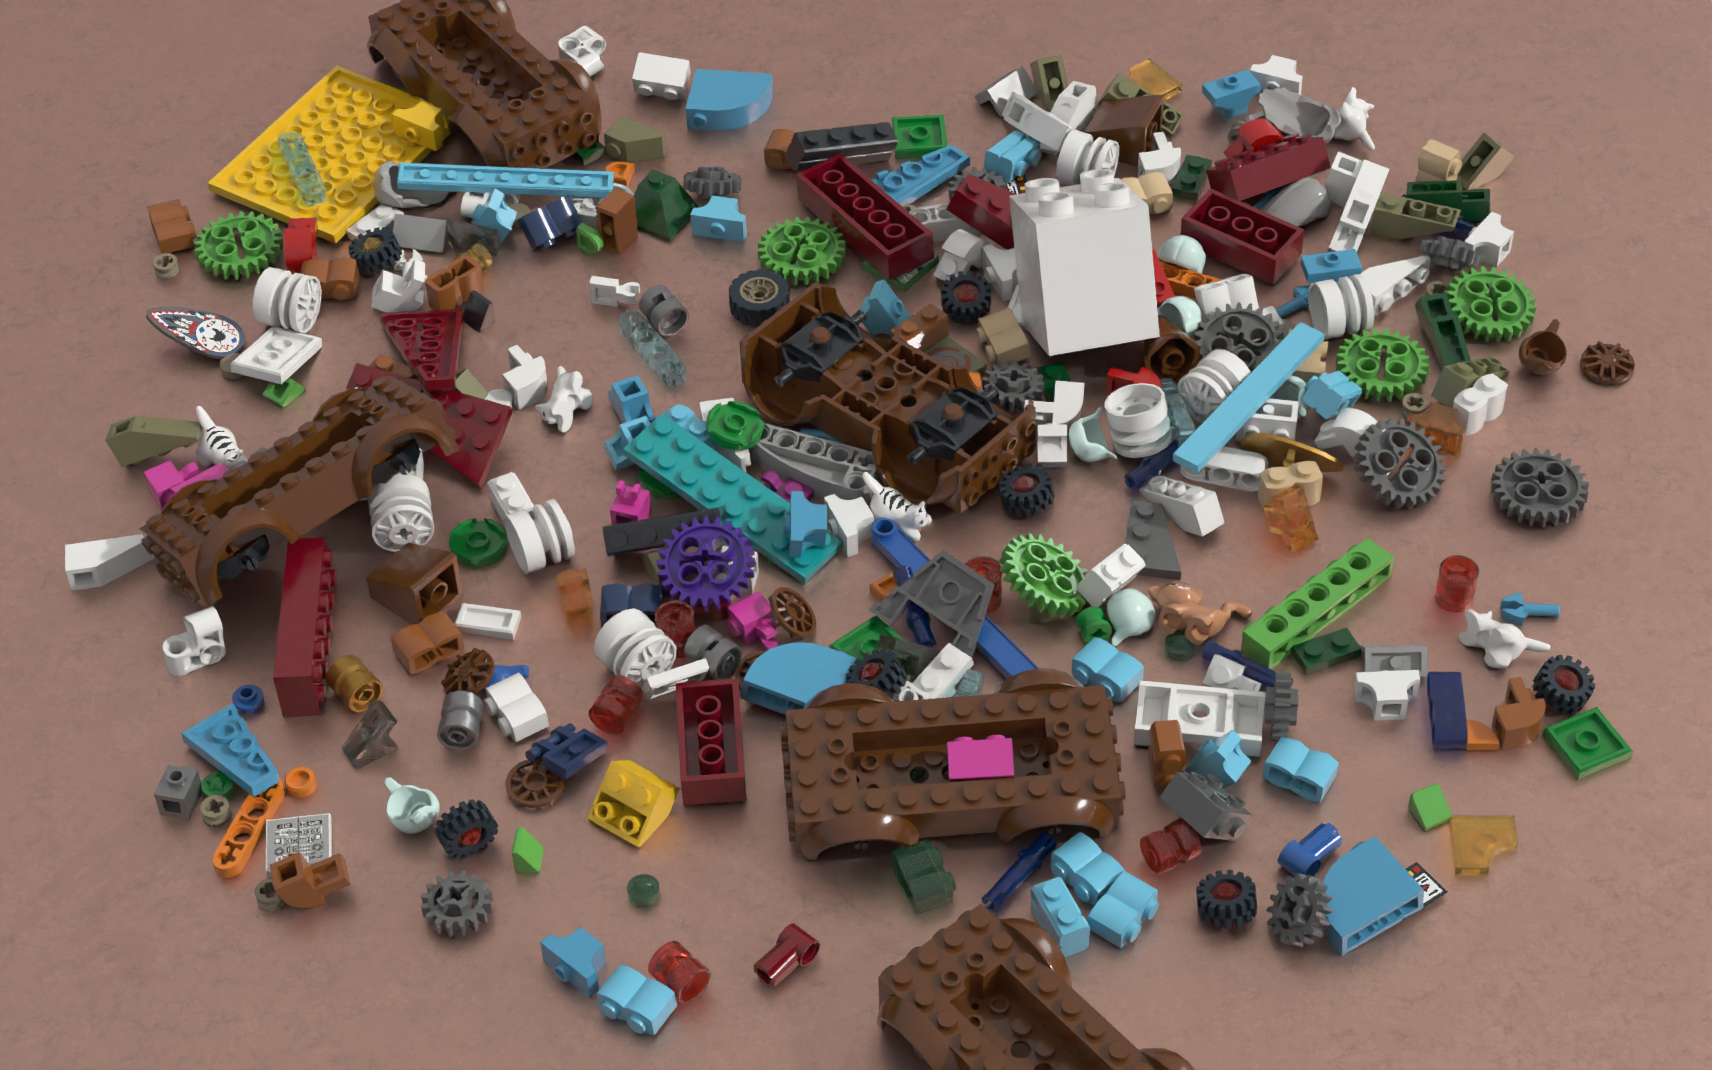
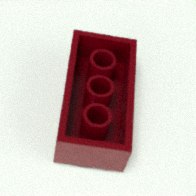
(1270, 167)
(1243, 236)
(710, 742)

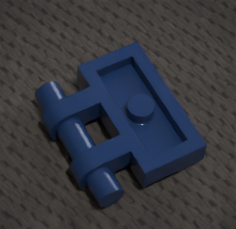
(566, 750)

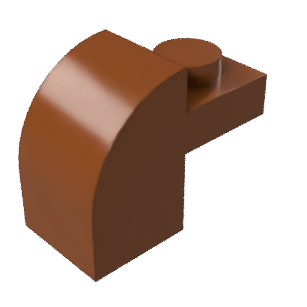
(1521, 719)
(307, 884)

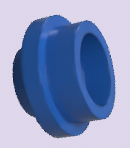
(248, 698)

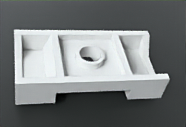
(1224, 709)

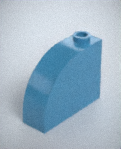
(727, 99)
(794, 674)
(1368, 895)

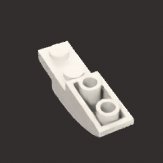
(1035, 121)
(1359, 207)
(938, 677)

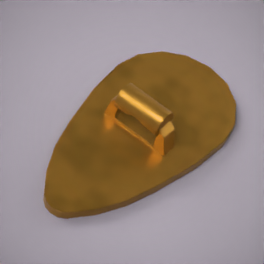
(1286, 452)

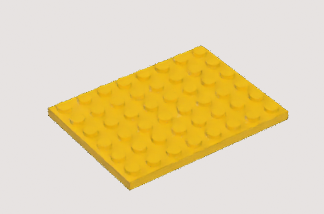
(348, 136)

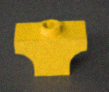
(420, 125)

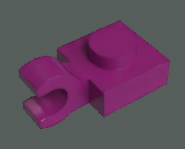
(783, 489)

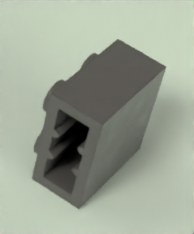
(1207, 806)

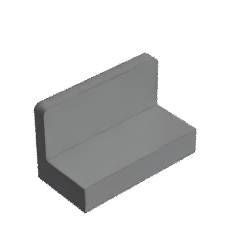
(1000, 90)
(420, 232)
(1395, 657)

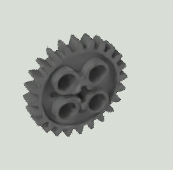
(1239, 342)
(1385, 445)
(1539, 487)

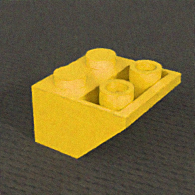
(632, 801)

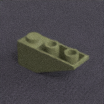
(1123, 87)
(1406, 218)
(1463, 375)
(145, 437)

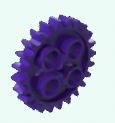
(705, 588)

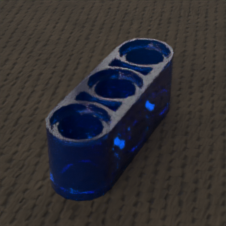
(1447, 710)

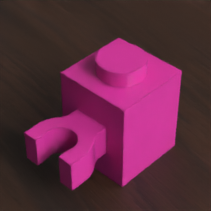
(165, 476)
(630, 504)
(751, 621)

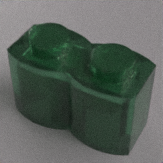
(923, 877)

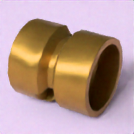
(354, 683)

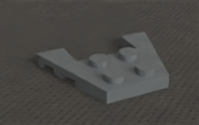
(947, 592)

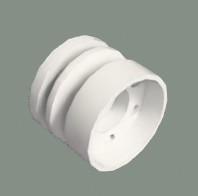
(1081, 155)
(287, 299)
(1341, 306)
(1211, 382)
(1138, 420)
(401, 512)
(545, 534)
(634, 646)

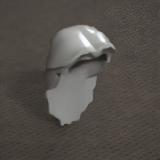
(1299, 114)
(387, 193)
(1300, 202)

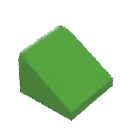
(283, 393)
(1429, 806)
(526, 852)

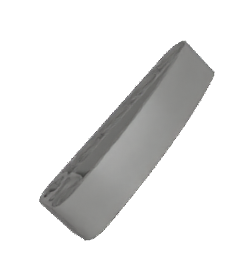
(815, 463)

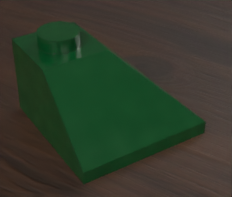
(662, 206)

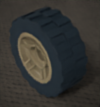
(757, 296)

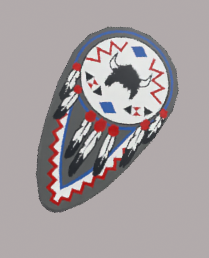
(198, 330)

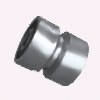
(663, 310)
(719, 652)
(460, 720)

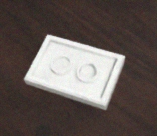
(276, 355)

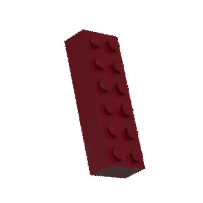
(865, 216)
(304, 627)

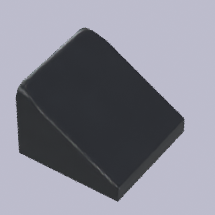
(478, 312)

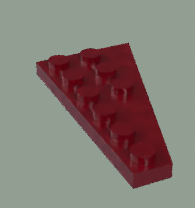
(428, 344)
(475, 420)

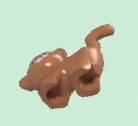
(1183, 610)

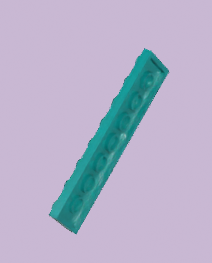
(713, 481)

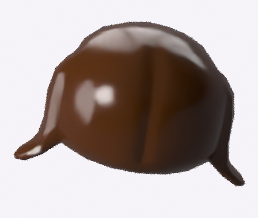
(1543, 351)

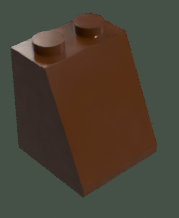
(1129, 123)
(416, 582)

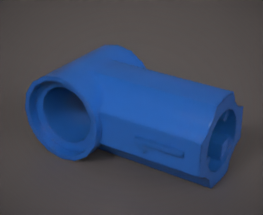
(1309, 853)

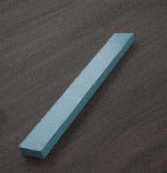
(504, 179)
(1248, 397)

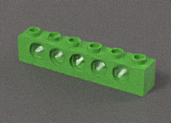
(1317, 603)

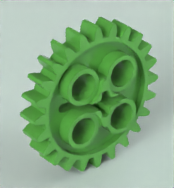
(218, 249)
(802, 250)
(1501, 313)
(1404, 365)
(1043, 574)

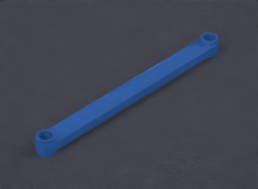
(992, 640)

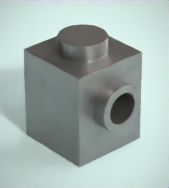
(178, 791)

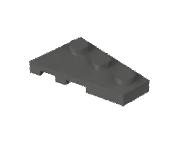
(1152, 541)

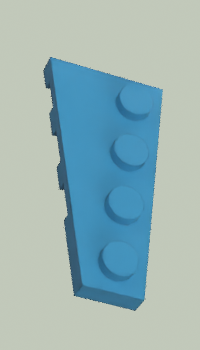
(920, 177)
(233, 750)

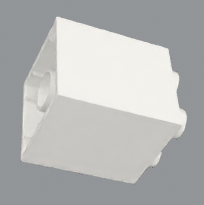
(1084, 263)

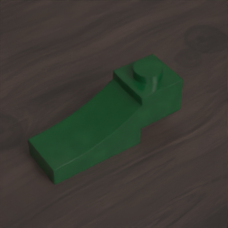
(1473, 203)
(1442, 329)

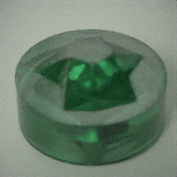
(1178, 646)
(643, 890)

